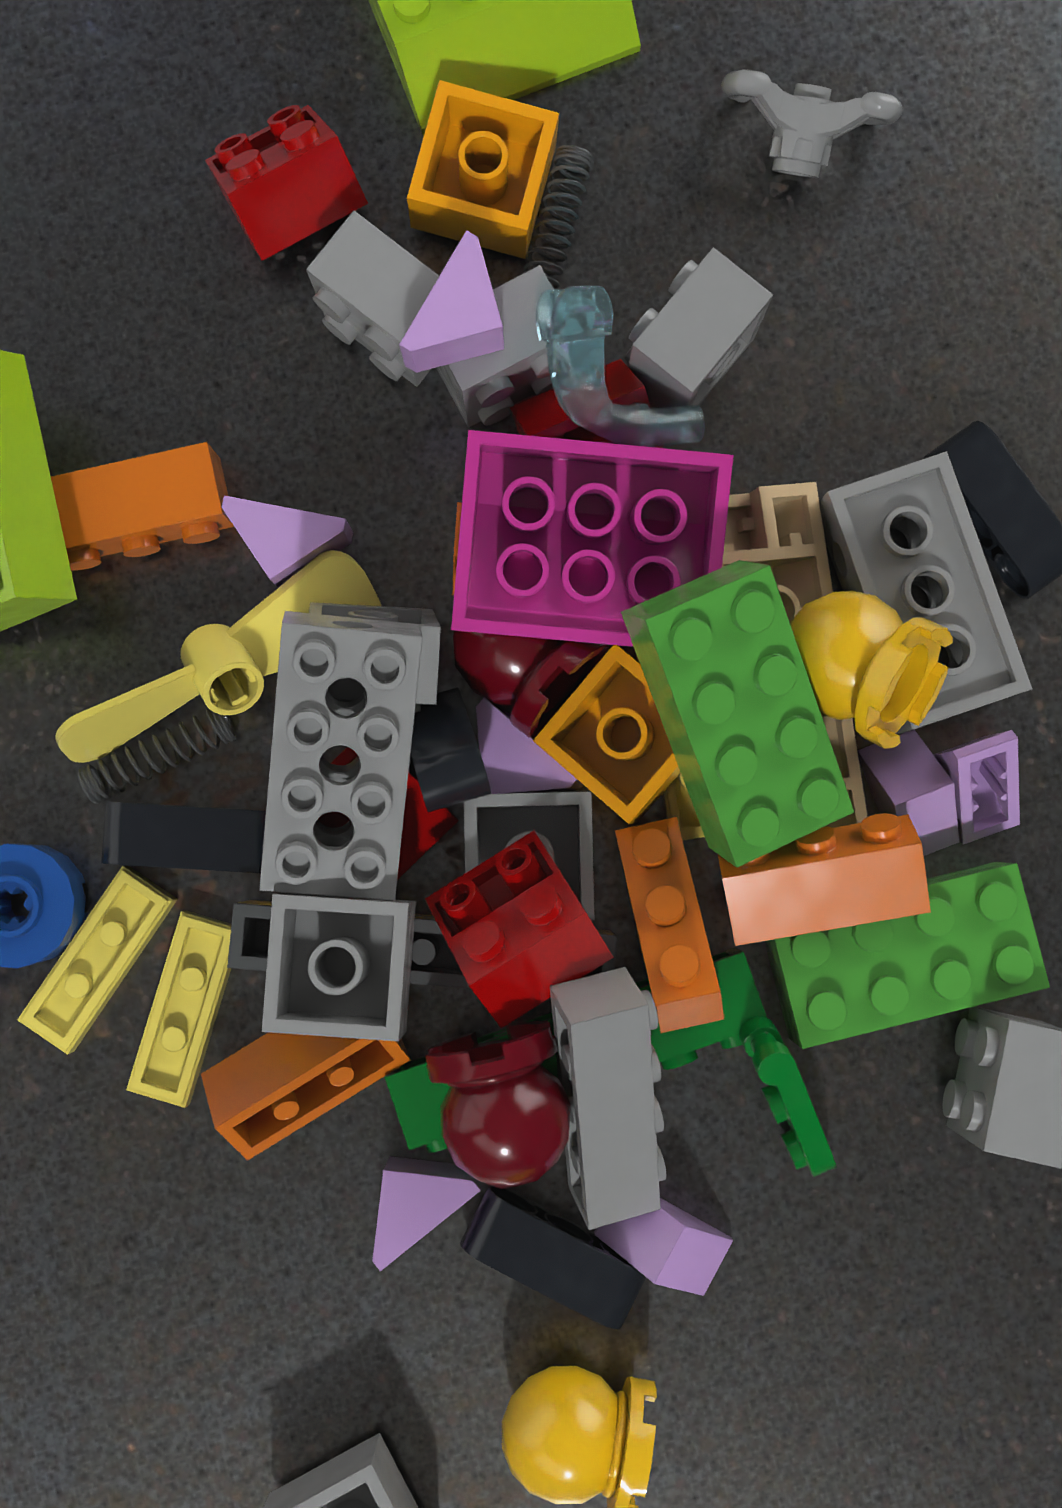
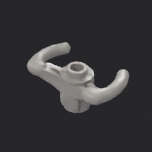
(807, 119)

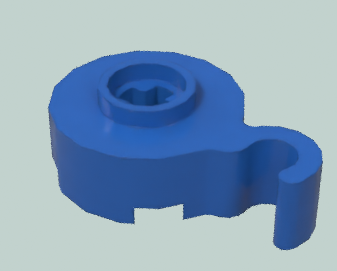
(53, 904)

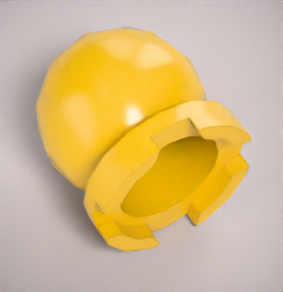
(870, 662)
(579, 1438)

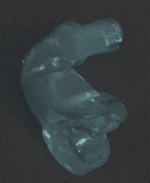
(574, 331)

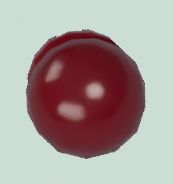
(525, 672)
(503, 1108)

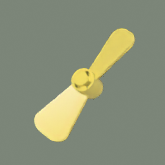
(218, 661)

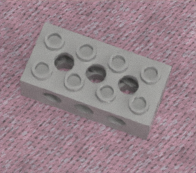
(940, 559)
(371, 790)

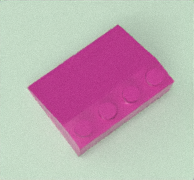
(580, 531)

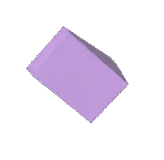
(458, 314)
(285, 537)
(513, 759)
(913, 783)
(984, 784)
(416, 1200)
(669, 1247)

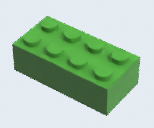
(739, 711)
(914, 967)

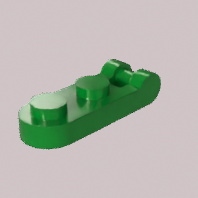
(787, 1096)

